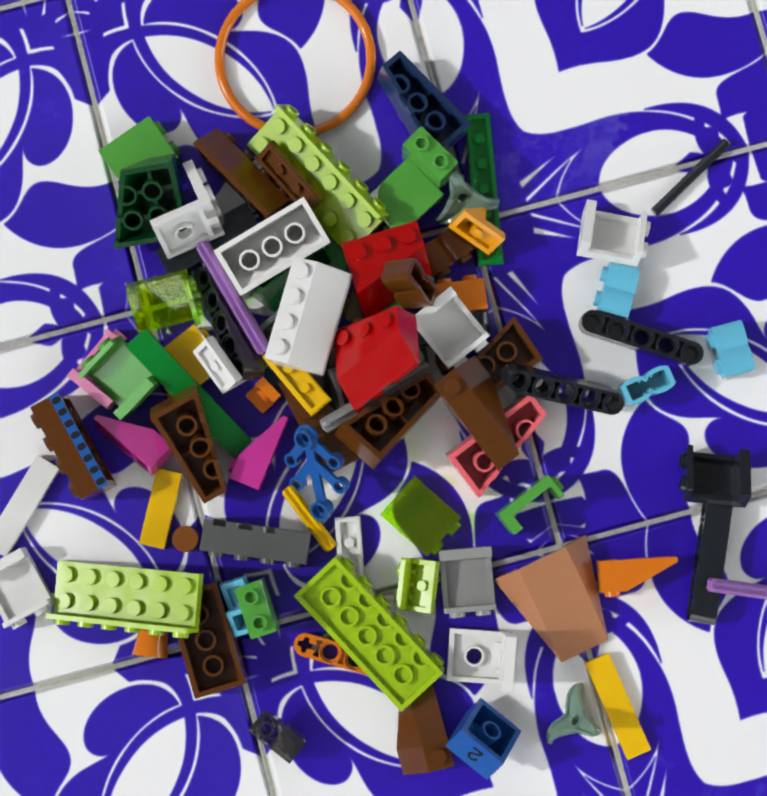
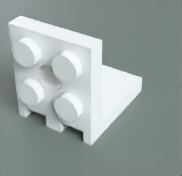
(198, 217)
(496, 660)

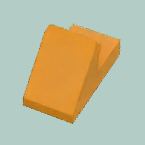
(474, 227)

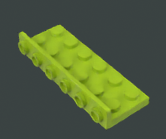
(347, 207)
(127, 598)
(370, 631)

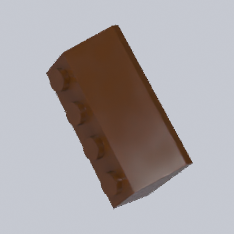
(241, 174)

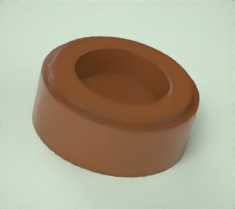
(185, 538)

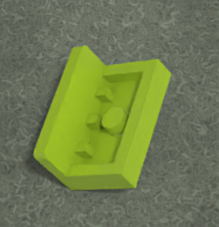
(417, 585)

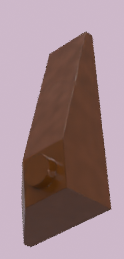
(475, 403)
(422, 736)

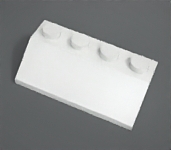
(271, 246)
(308, 316)

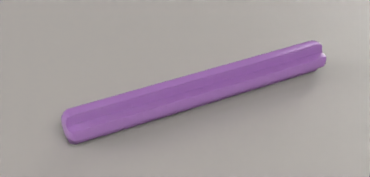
(233, 298)

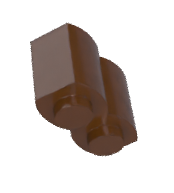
(446, 251)
(409, 283)

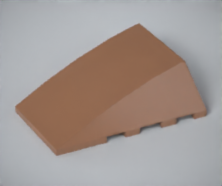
(559, 599)

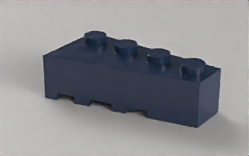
(421, 102)

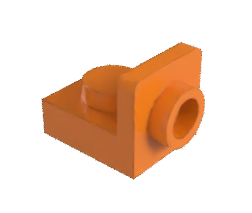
(263, 395)

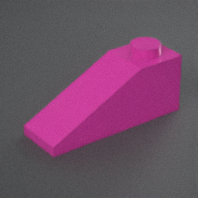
(138, 442)
(255, 460)

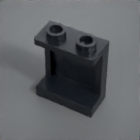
(715, 478)

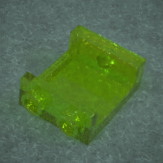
(164, 301)
(421, 517)

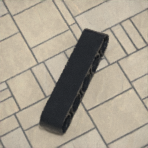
(228, 329)
(652, 335)
(554, 381)
(708, 562)

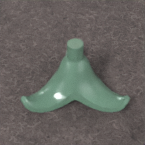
(463, 197)
(575, 718)

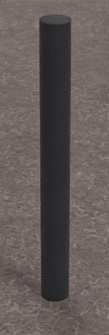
(690, 177)

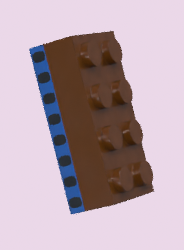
(73, 447)
(213, 653)

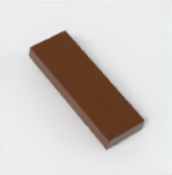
(289, 175)

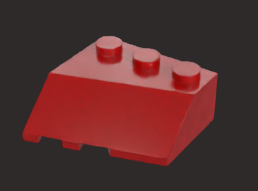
(368, 257)
(375, 354)

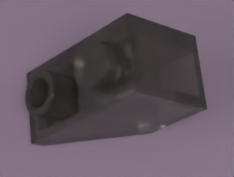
(278, 735)

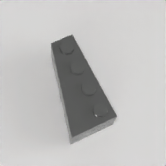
(255, 541)

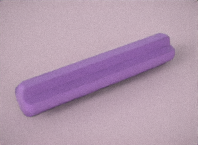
(737, 588)

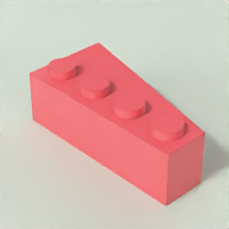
(472, 462)

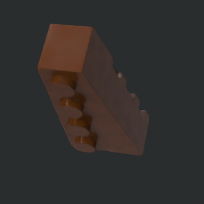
(383, 425)
(189, 437)
(329, 440)

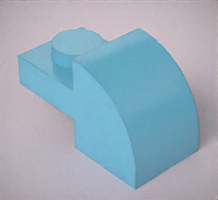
(234, 613)

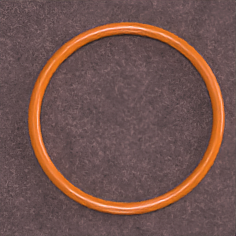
(321, 128)

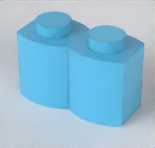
(617, 289)
(730, 349)
(649, 384)

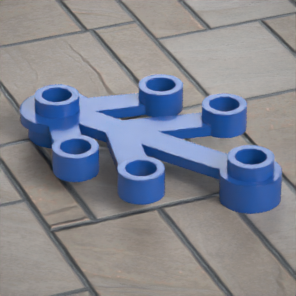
(307, 439)

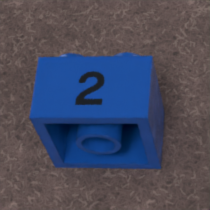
(483, 738)

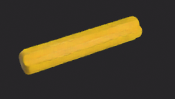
(303, 511)

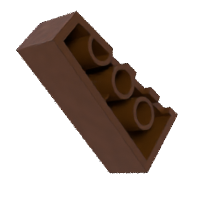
(507, 347)

